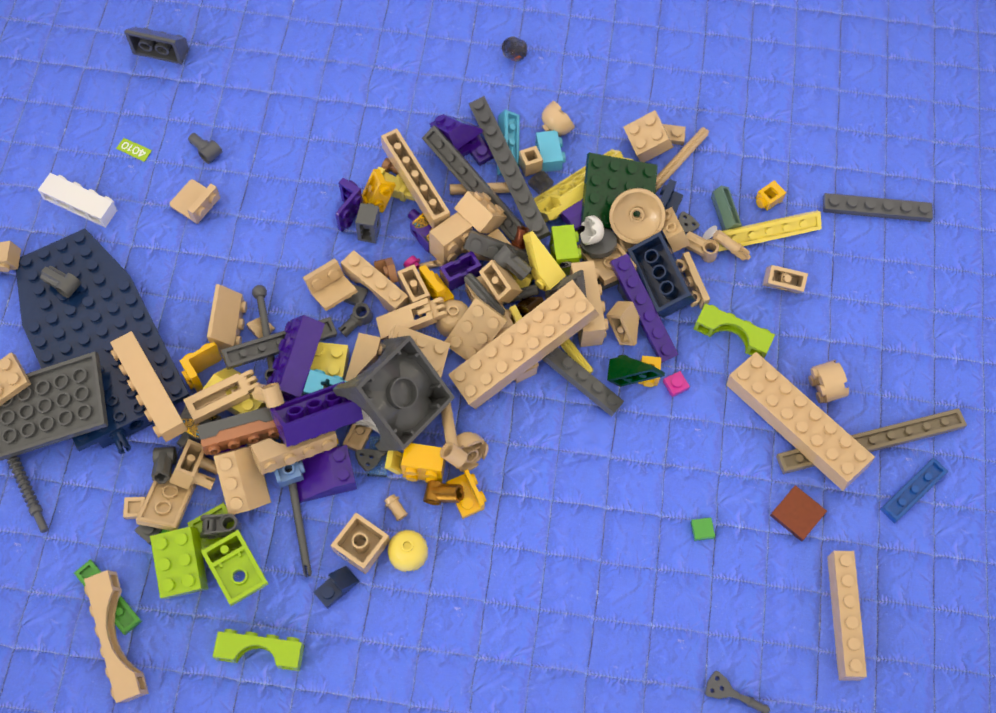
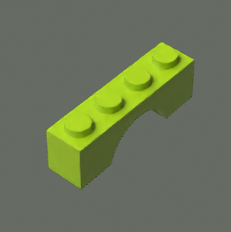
(754, 338)
(232, 646)

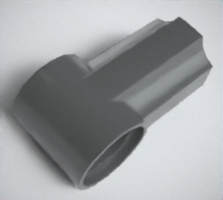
(508, 258)
(64, 283)
(163, 461)

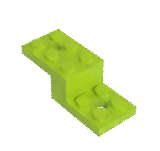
(227, 557)

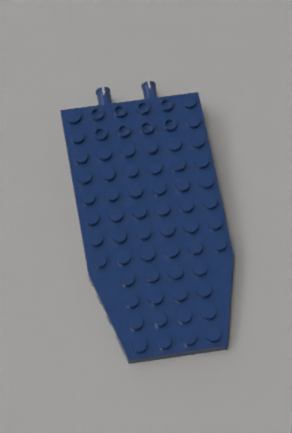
(87, 322)

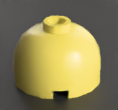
(407, 550)

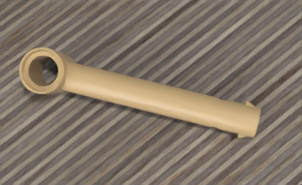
(450, 450)

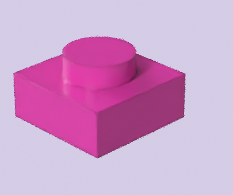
(676, 383)

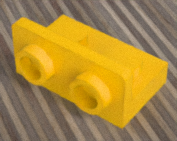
(378, 190)
(434, 284)
(473, 499)

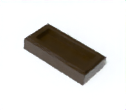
(529, 304)

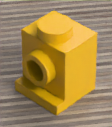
(770, 196)

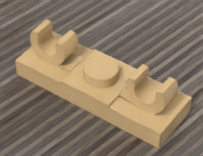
(694, 280)

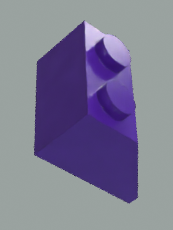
(456, 130)

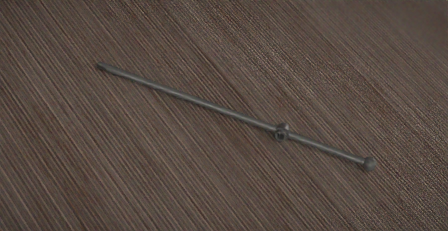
(259, 293)

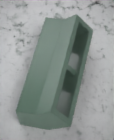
(725, 208)

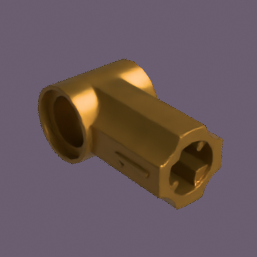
(439, 492)

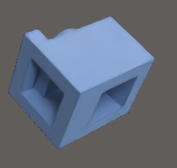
(286, 478)

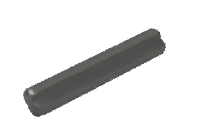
(482, 293)

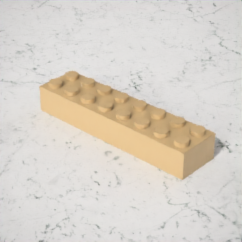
(523, 344)
(800, 421)

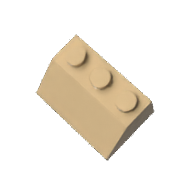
(226, 317)
(241, 480)

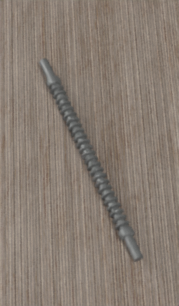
(23, 483)

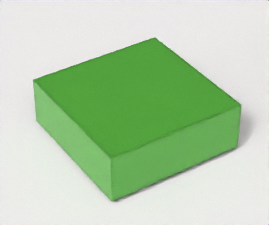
(702, 529)

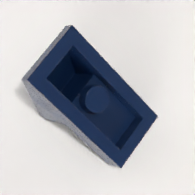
(336, 586)

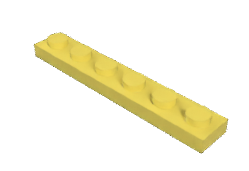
(774, 229)

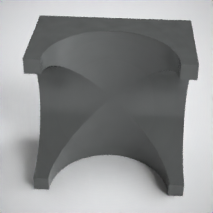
(398, 393)

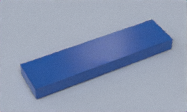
(914, 490)

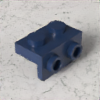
(670, 197)

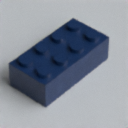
(661, 275)

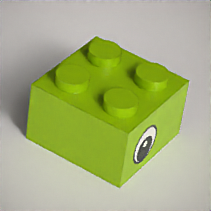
(564, 246)

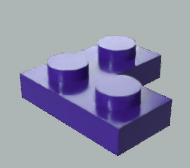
(478, 150)

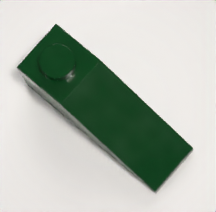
(627, 371)

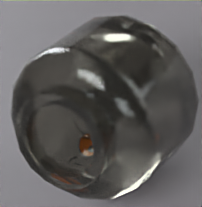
(514, 48)

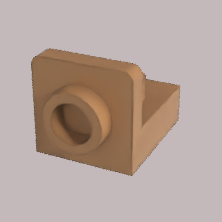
(387, 268)

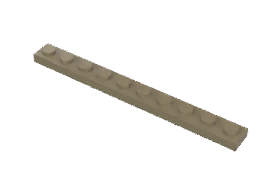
(886, 437)

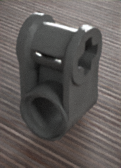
(215, 525)

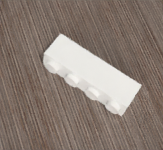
(78, 199)

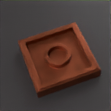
(798, 513)

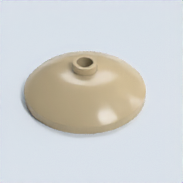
(632, 228)

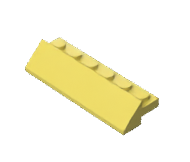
(566, 192)

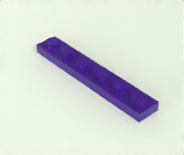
(647, 313)

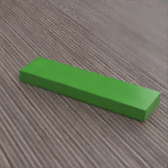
(125, 617)

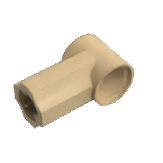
(700, 245)
(268, 394)

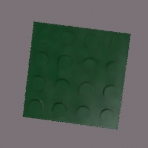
(608, 178)

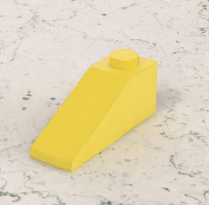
(544, 267)

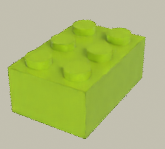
(179, 562)

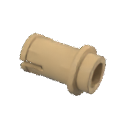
(395, 506)

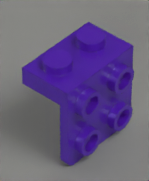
(352, 198)

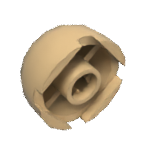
(556, 119)
(455, 311)
(474, 447)

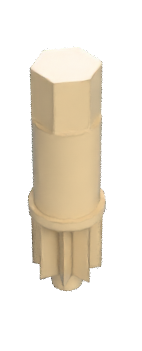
(735, 248)

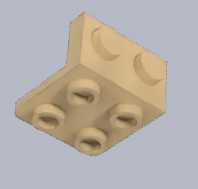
(195, 200)

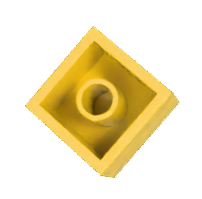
(422, 463)

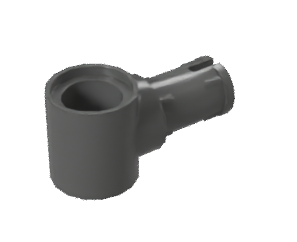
(207, 150)
(355, 320)

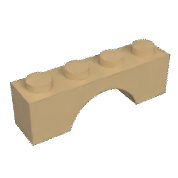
(363, 272)
(274, 455)

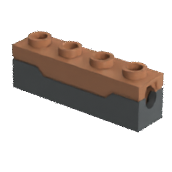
(237, 431)

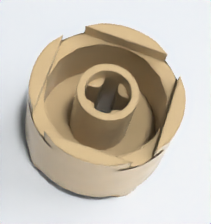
(829, 381)

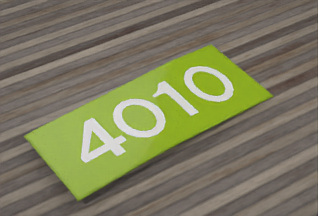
(134, 149)

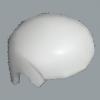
(593, 230)

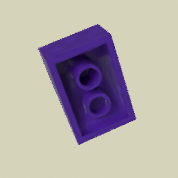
(326, 475)

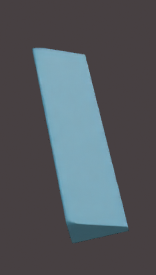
(509, 125)

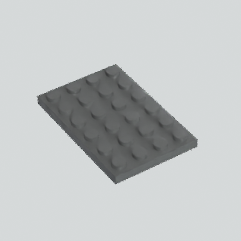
(56, 406)

